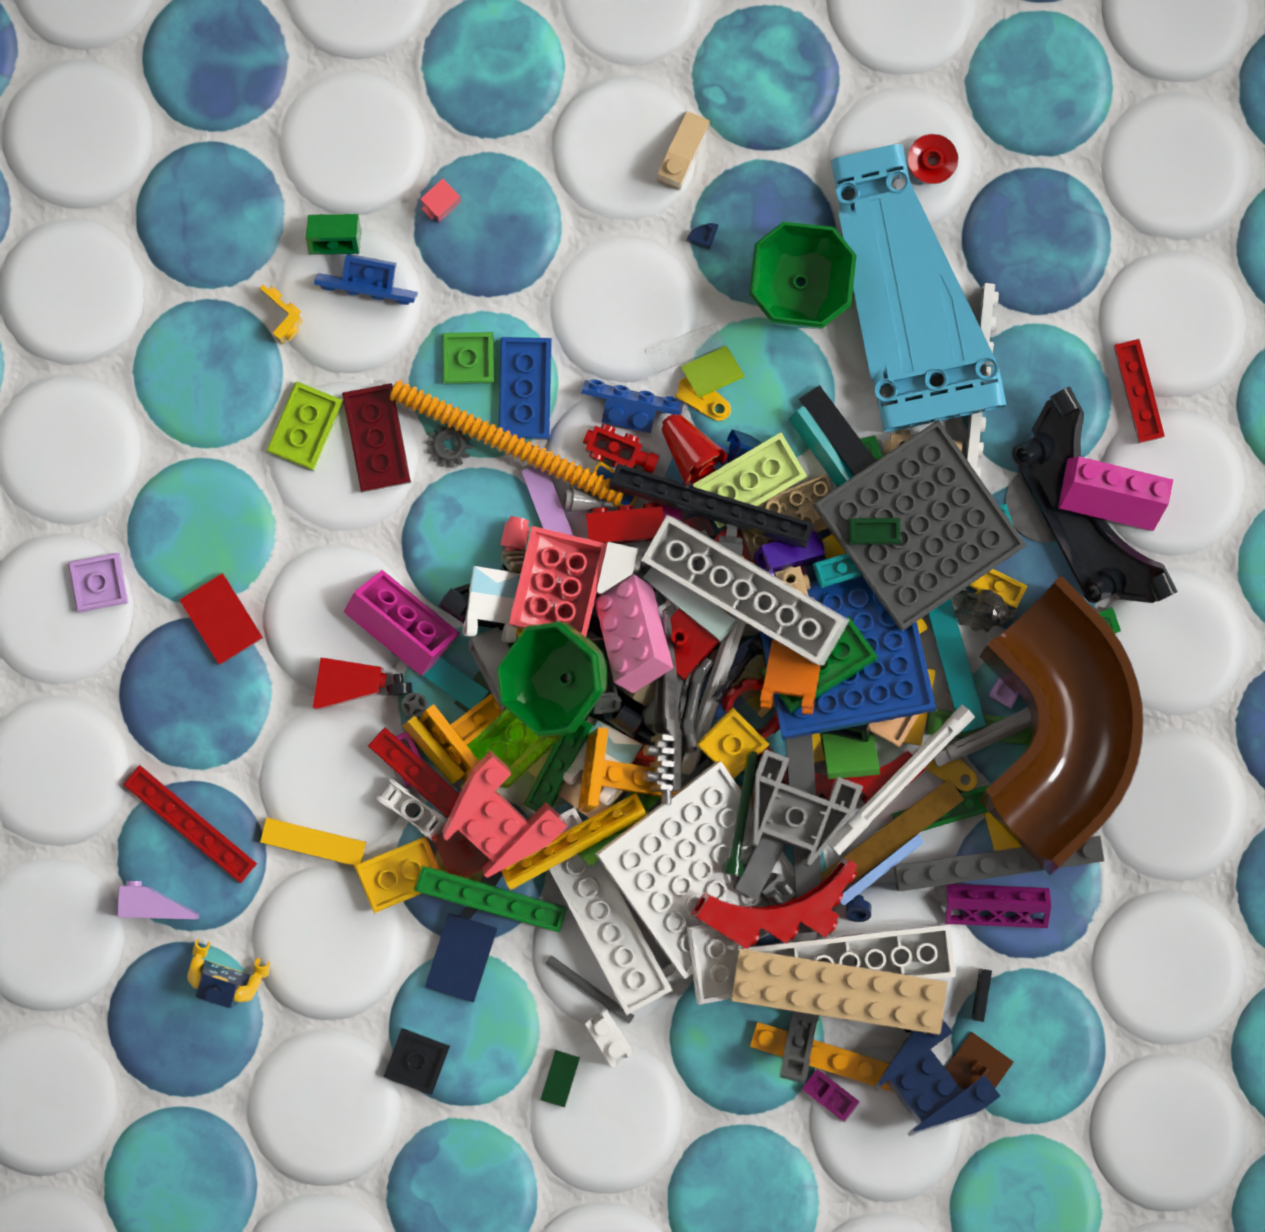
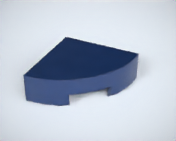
(703, 235)

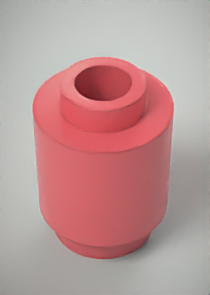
(515, 534)

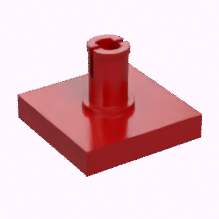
(690, 643)

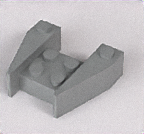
(794, 814)

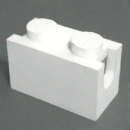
(609, 1038)

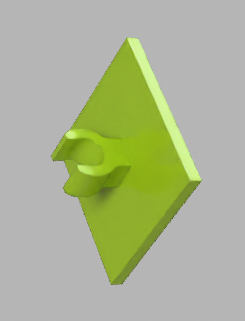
(712, 371)

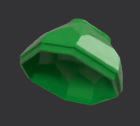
(807, 253)
(534, 678)

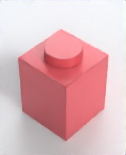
(440, 201)

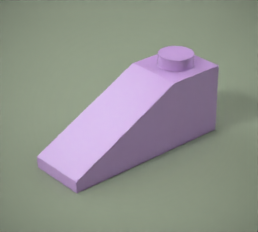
(146, 902)

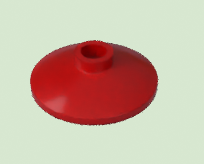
(939, 148)

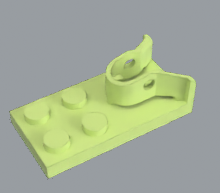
(756, 474)

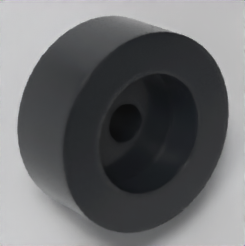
(399, 686)

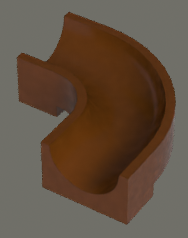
(1083, 725)

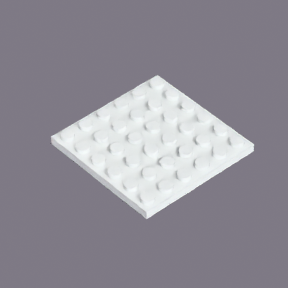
(680, 854)

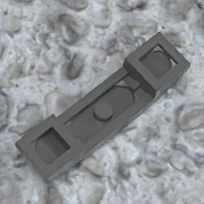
(798, 1047)

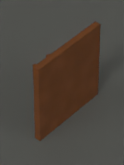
(978, 1059)

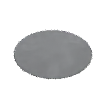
(1025, 512)

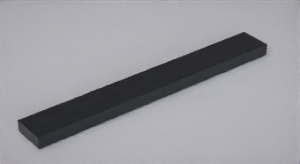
(711, 506)

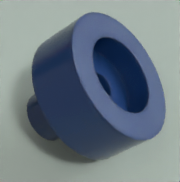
(858, 909)

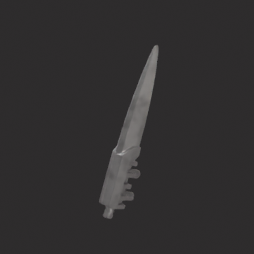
(666, 730)

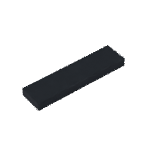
(837, 430)

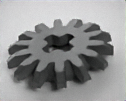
(451, 455)

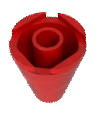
(691, 449)

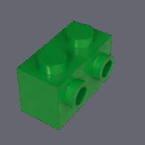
(333, 234)

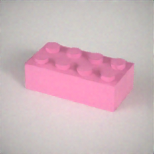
(633, 634)

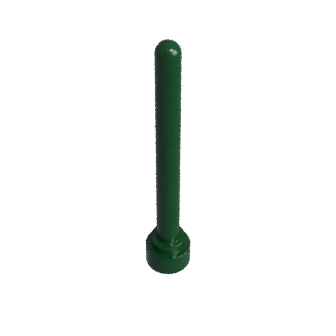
(734, 864)

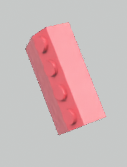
(558, 580)

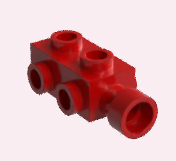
(615, 446)

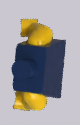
(220, 983)

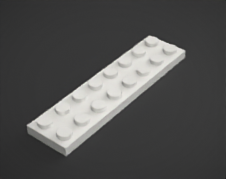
(610, 929)

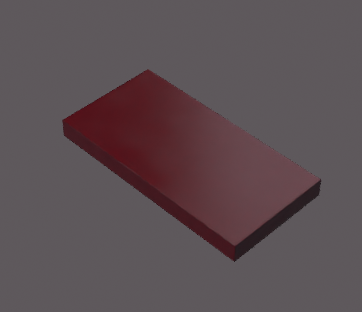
(376, 438)

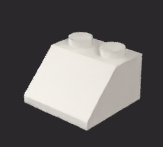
(618, 565)

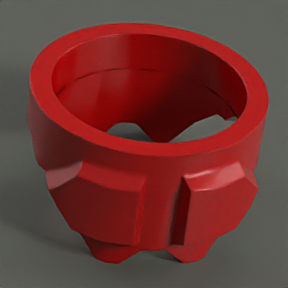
(750, 684)

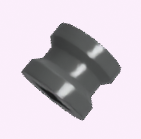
(411, 703)

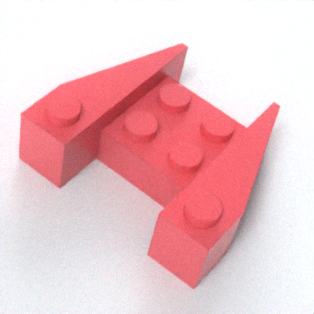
(494, 823)

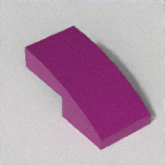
(831, 1095)

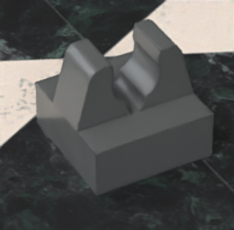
(777, 890)

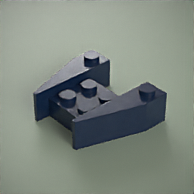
(927, 1086)

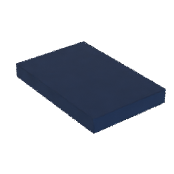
(461, 957)

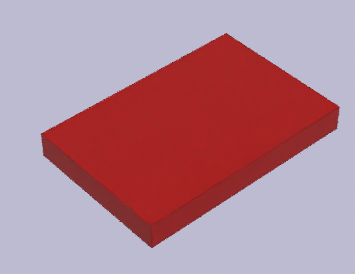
(221, 619)

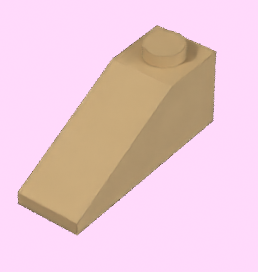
(683, 150)

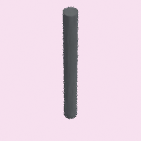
(589, 988)

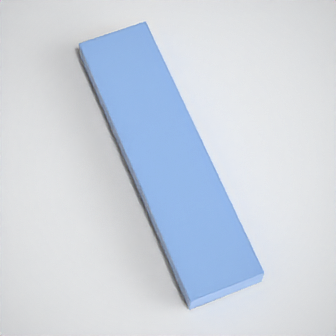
(880, 869)

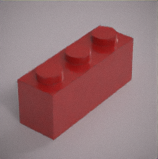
(625, 524)

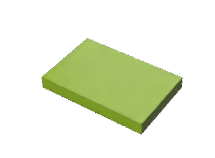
(304, 425)

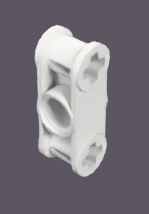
(402, 800)

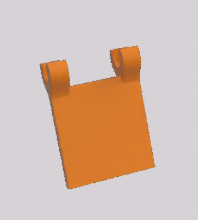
(790, 675)

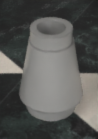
(578, 500)

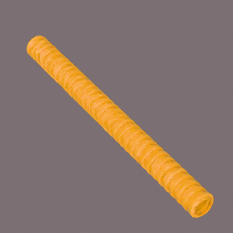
(504, 441)

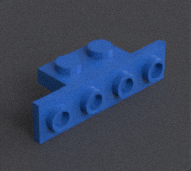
(367, 277)
(629, 407)

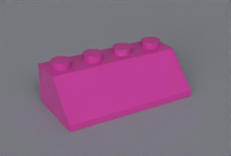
(1114, 493)
(401, 622)

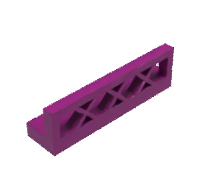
(998, 901)

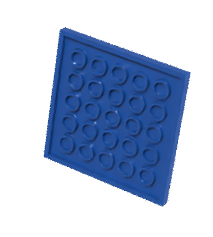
(884, 690)

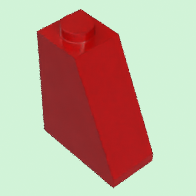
(345, 682)

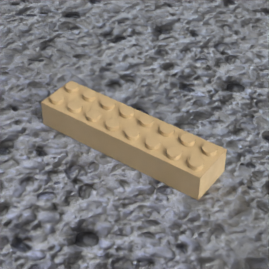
(839, 991)

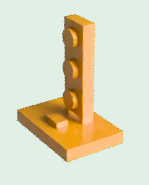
(462, 732)
(608, 774)

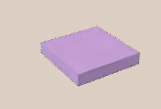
(98, 582)

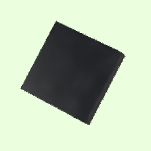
(417, 1061)

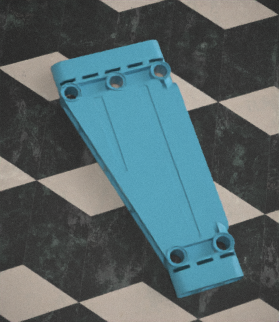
(910, 299)

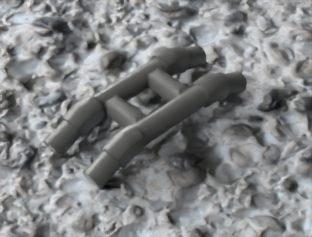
(697, 679)

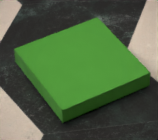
(468, 358)
(850, 757)

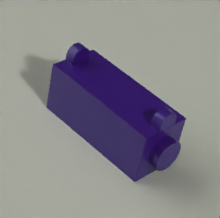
(779, 555)

